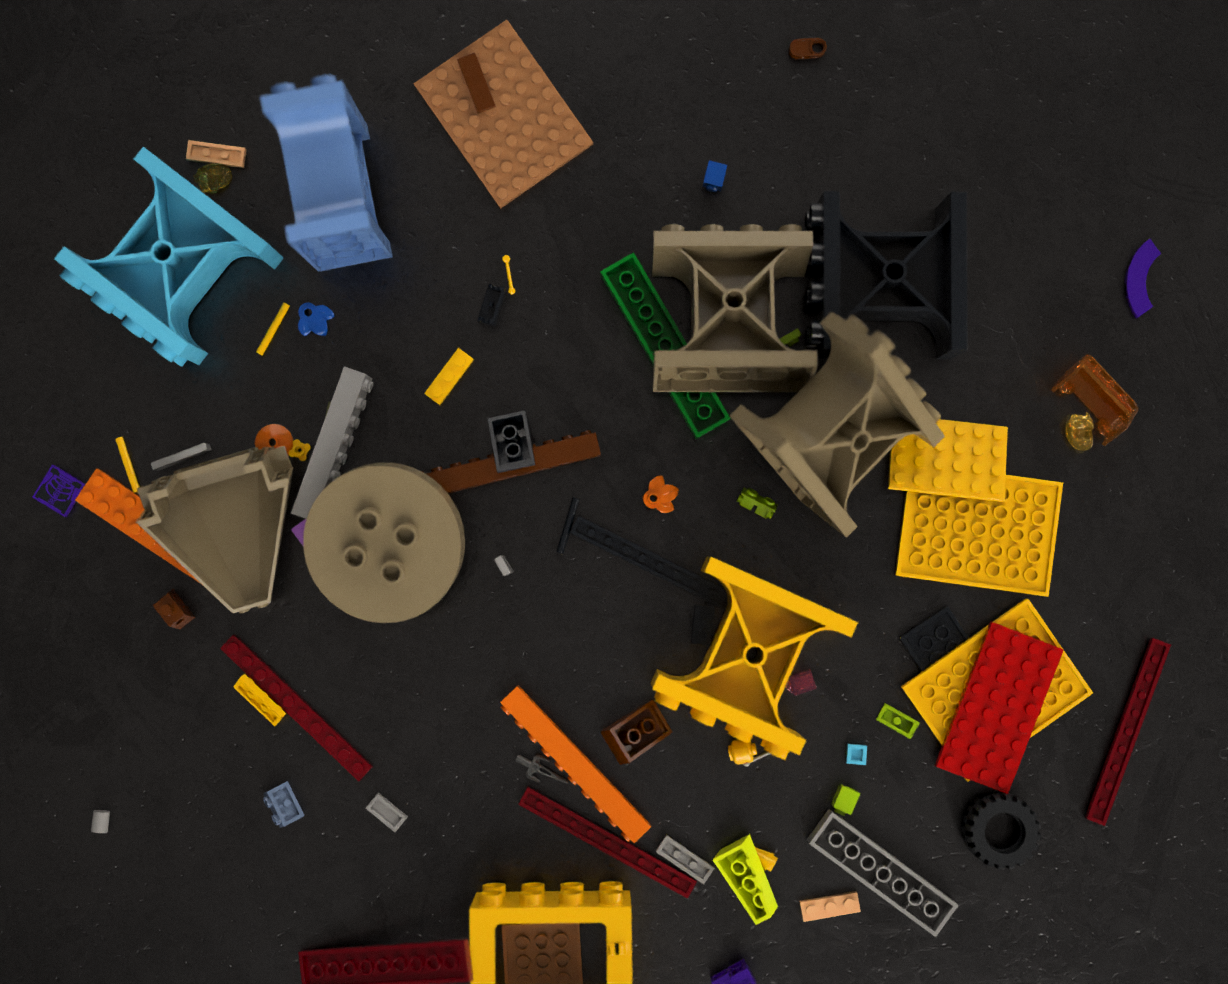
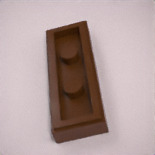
(476, 83)

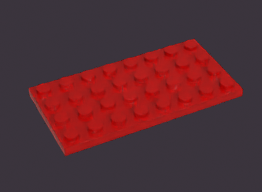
(999, 707)

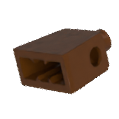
(173, 609)

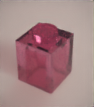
(800, 682)

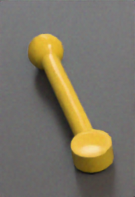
(506, 259)

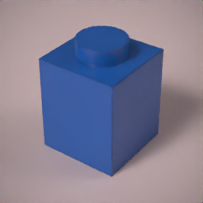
(714, 176)

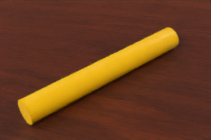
(273, 328)
(127, 464)

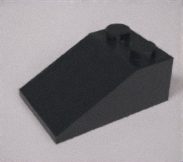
(511, 441)

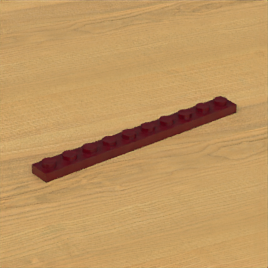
(296, 707)
(1127, 731)
(607, 842)

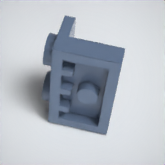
(283, 805)

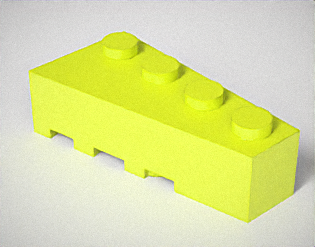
(747, 878)

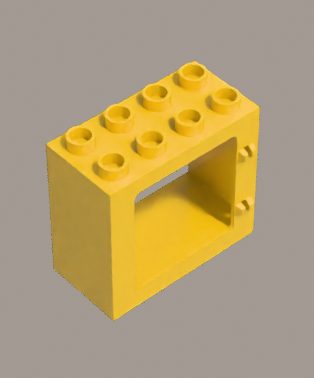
(535, 905)

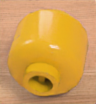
(742, 752)

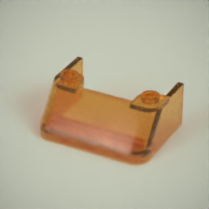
(1101, 395)

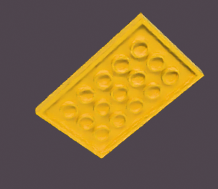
(963, 464)

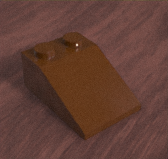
(636, 732)

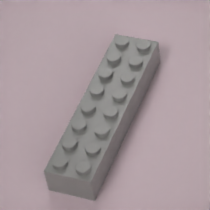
(334, 438)
(882, 872)

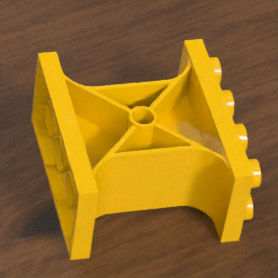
(742, 689)

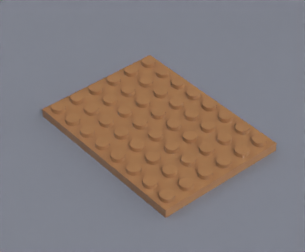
(527, 130)

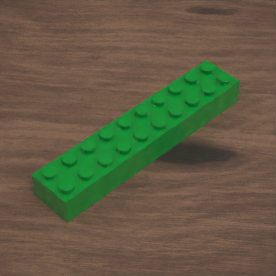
(659, 332)

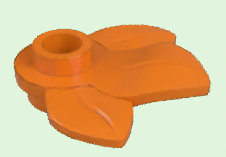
(663, 493)

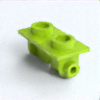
(764, 505)

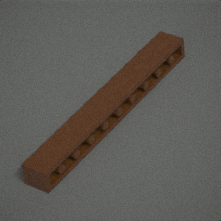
(546, 456)

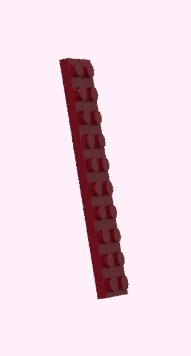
(389, 964)

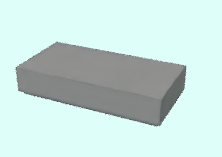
(386, 812)

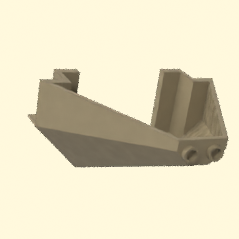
(224, 522)

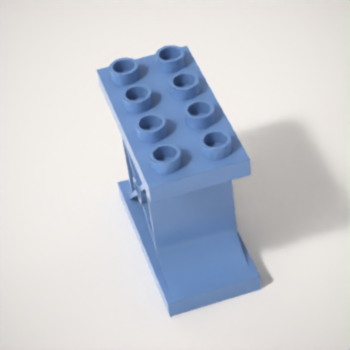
(326, 174)

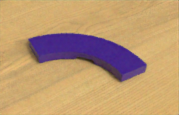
(1136, 278)

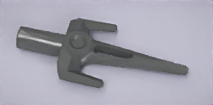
(534, 767)

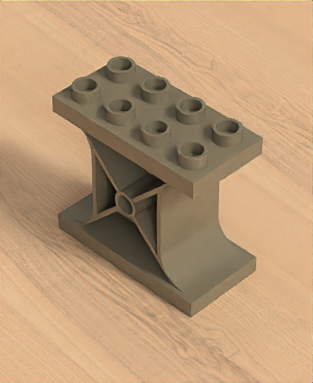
(732, 308)
(842, 421)

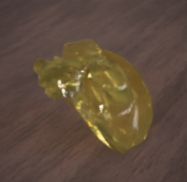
(213, 177)
(1080, 431)

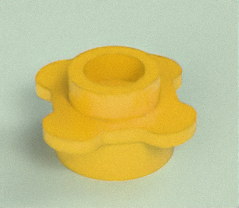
(298, 445)

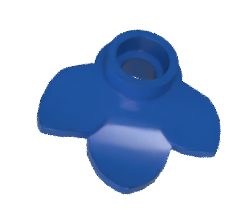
(316, 321)

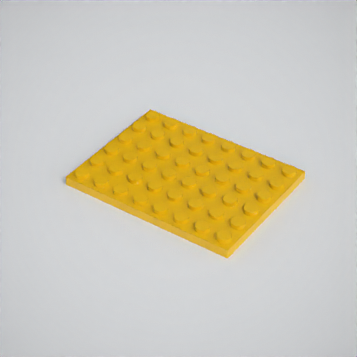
(983, 540)
(941, 685)

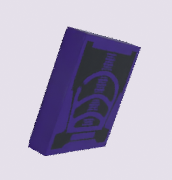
(58, 490)

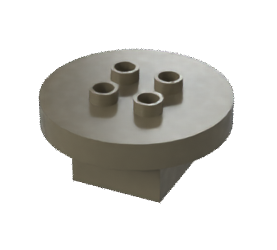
(384, 542)

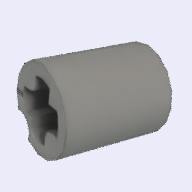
(100, 821)

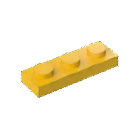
(449, 376)
(259, 700)

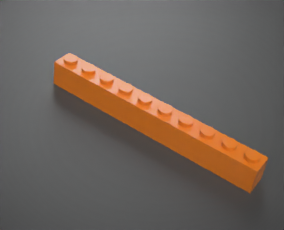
(576, 764)

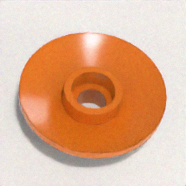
(274, 431)

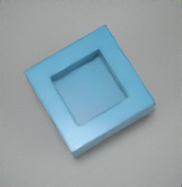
(856, 754)

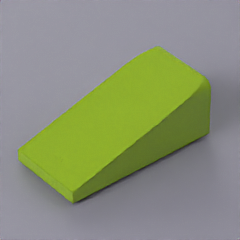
(898, 721)

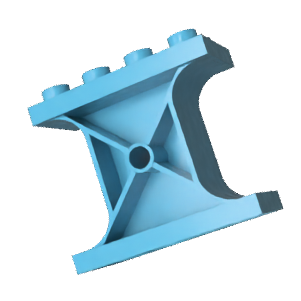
(166, 262)

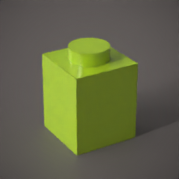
(845, 799)

